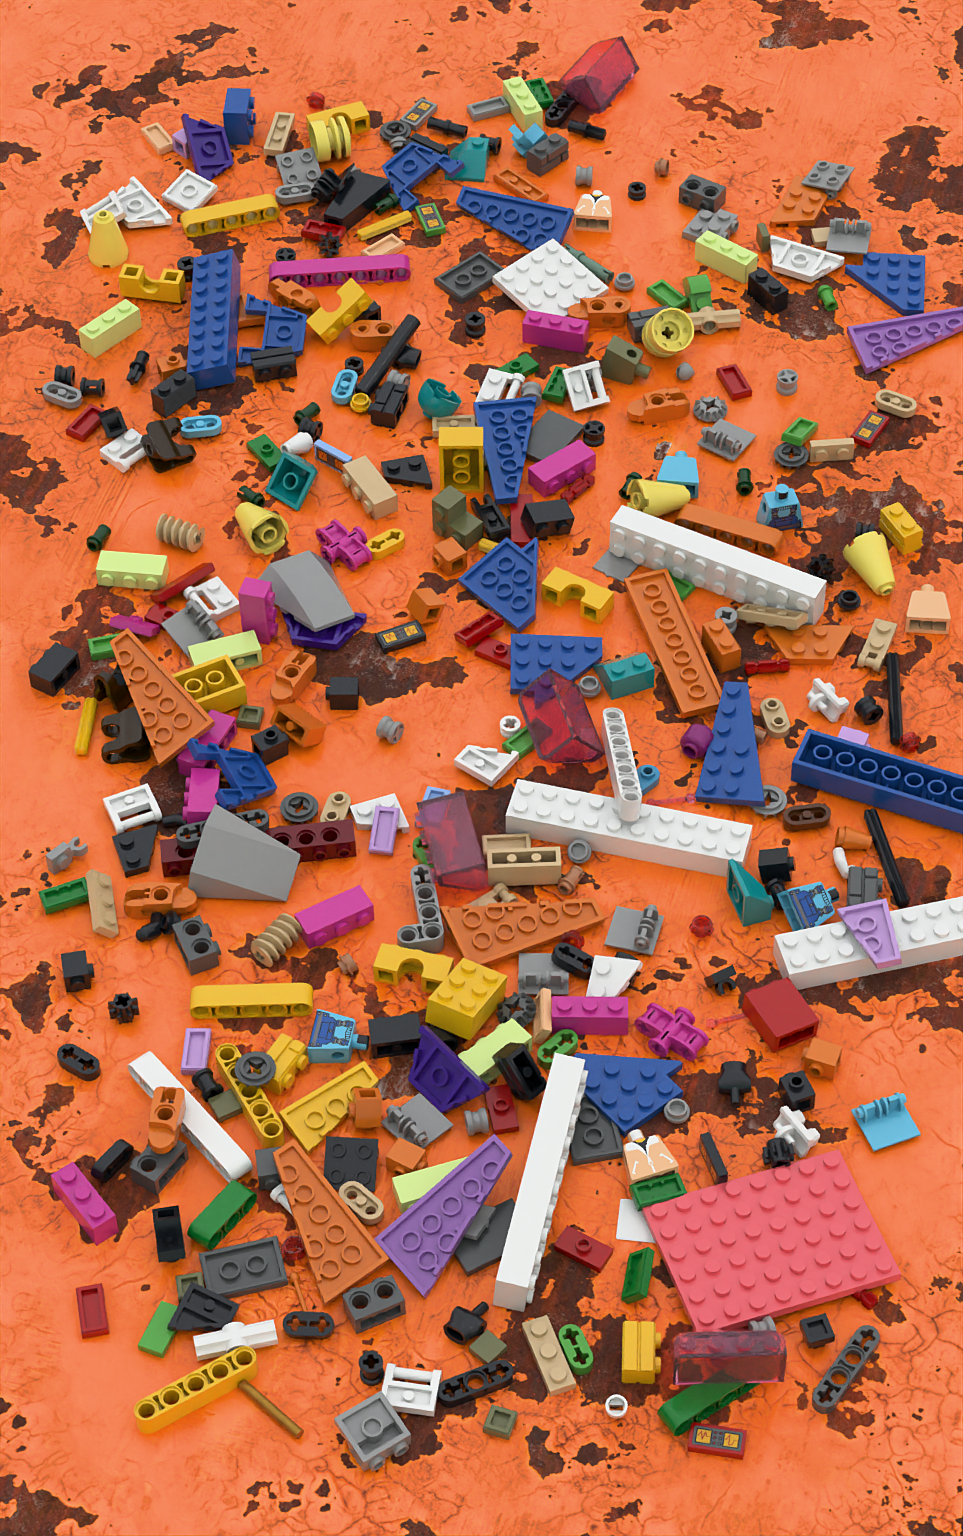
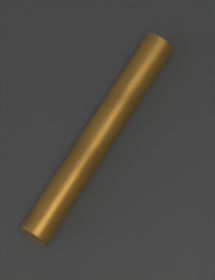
(271, 1409)

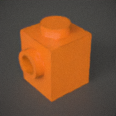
(170, 364)
(449, 556)
(425, 605)
(822, 1059)
(366, 1108)
(405, 1158)

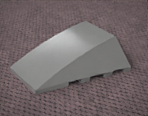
(308, 590)
(241, 861)

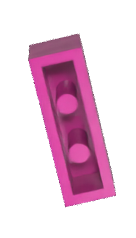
(555, 331)
(561, 468)
(258, 609)
(221, 734)
(200, 794)
(335, 916)
(590, 1015)
(84, 1203)

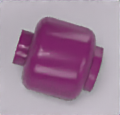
(696, 741)

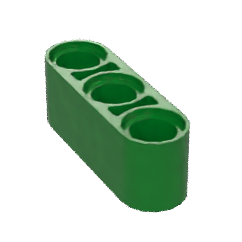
(222, 1215)

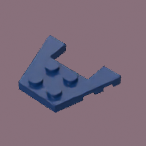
(411, 167)
(281, 329)
(243, 771)

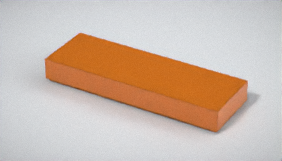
(519, 185)

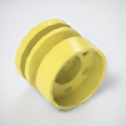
(333, 138)
(674, 324)

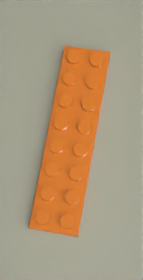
(674, 642)

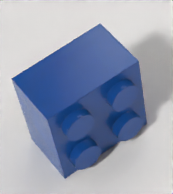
(239, 116)

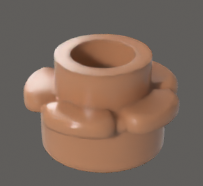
(662, 167)
(347, 964)

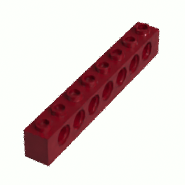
(312, 841)

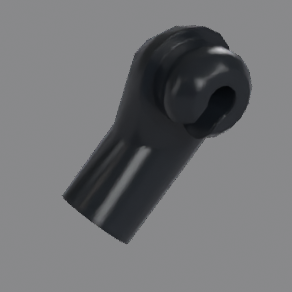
(173, 820)
(151, 930)

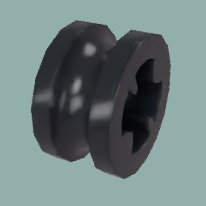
(636, 191)
(357, 362)

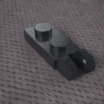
(493, 519)

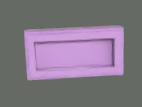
(384, 830)
(196, 1050)

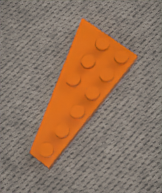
(162, 703)
(512, 928)
(332, 1236)

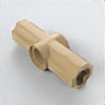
(710, 320)

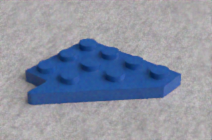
(893, 279)
(507, 582)
(566, 655)
(629, 1087)

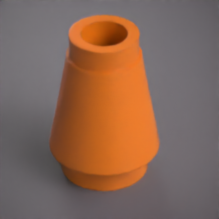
(852, 839)

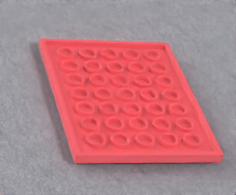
(770, 1243)

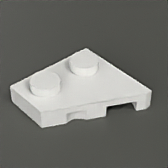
(485, 763)
(364, 812)
(611, 975)

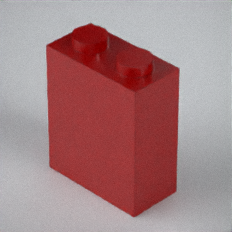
(780, 1014)

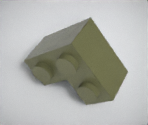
(453, 520)

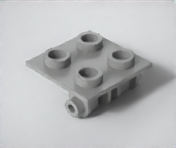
(298, 166)
(828, 177)
(848, 237)
(725, 439)
(191, 626)
(635, 929)
(540, 972)
(416, 1121)

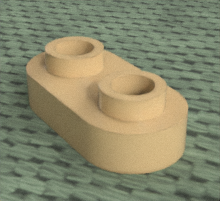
(895, 403)
(775, 718)
(336, 807)
(363, 1203)

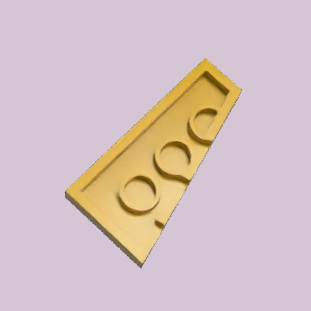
(326, 1107)

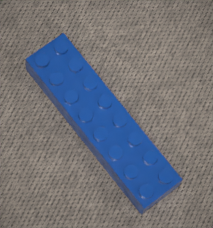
(214, 319)
(880, 779)

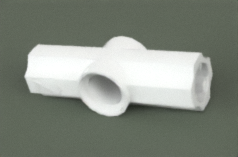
(234, 1336)

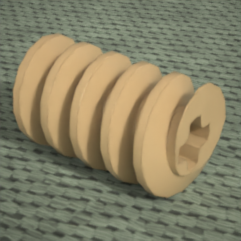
(179, 533)
(275, 939)

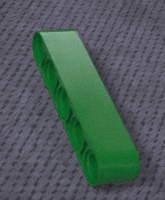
(699, 1403)

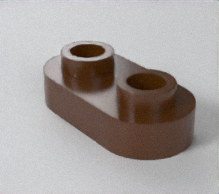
(804, 817)

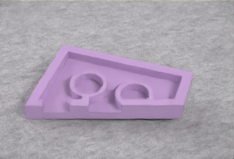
(874, 931)

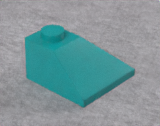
(475, 155)
(292, 480)
(747, 895)

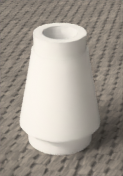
(298, 444)

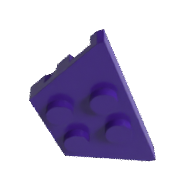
(207, 147)
(328, 638)
(442, 1074)

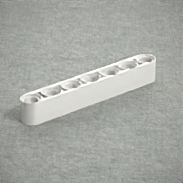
(621, 764)
(197, 1123)

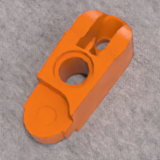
(293, 297)
(602, 311)
(372, 334)
(659, 406)
(293, 677)
(161, 897)
(166, 1118)

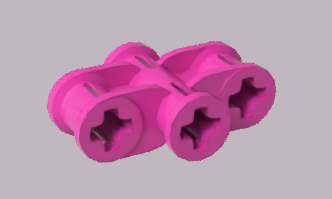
(341, 544)
(671, 1032)

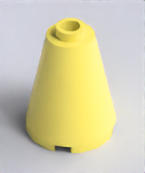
(106, 241)
(656, 497)
(261, 528)
(872, 562)

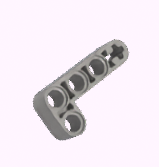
(429, 932)

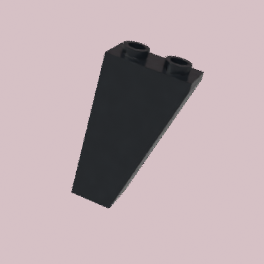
(356, 199)

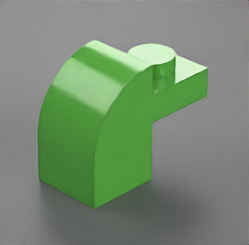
(697, 291)

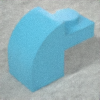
(528, 139)

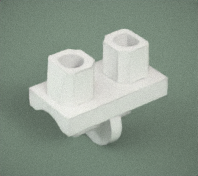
(823, 698)
(792, 1129)

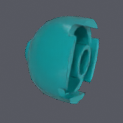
(437, 400)

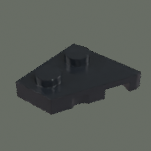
(407, 471)
(136, 849)
(202, 1311)

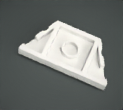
(141, 207)
(802, 260)

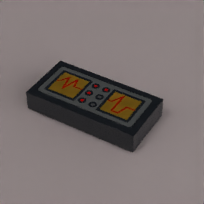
(400, 636)
(712, 1159)

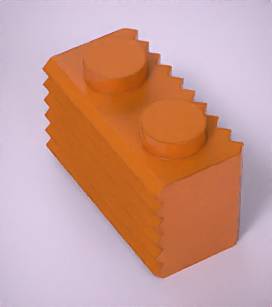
(721, 645)
(298, 724)

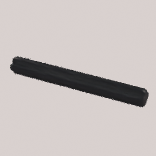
(894, 697)
(886, 857)

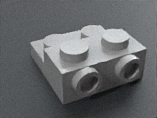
(721, 223)
(373, 1432)

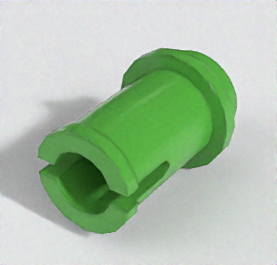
(825, 293)

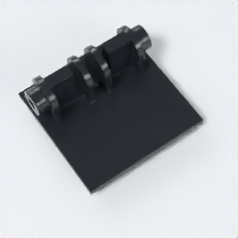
(330, 183)
(351, 1161)

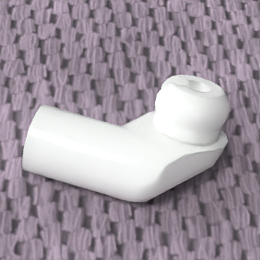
(841, 862)

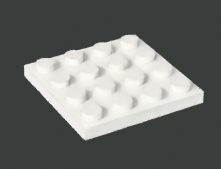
(548, 280)

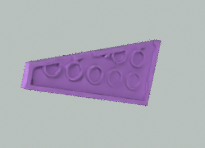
(896, 338)
(433, 1227)

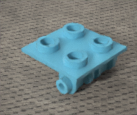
(886, 1121)

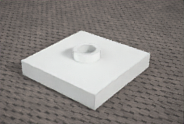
(189, 191)

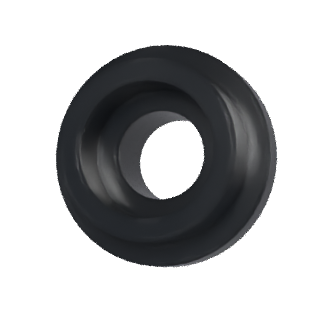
(849, 600)
(168, 920)

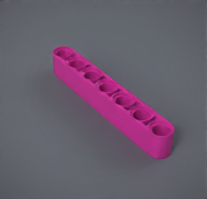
(331, 270)

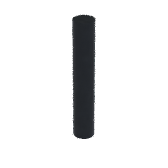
(388, 355)

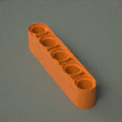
(731, 530)

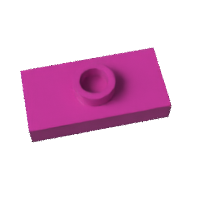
(135, 625)

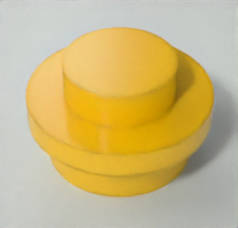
(360, 402)

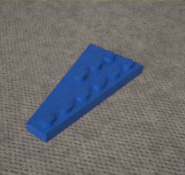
(517, 218)
(506, 440)
(732, 759)

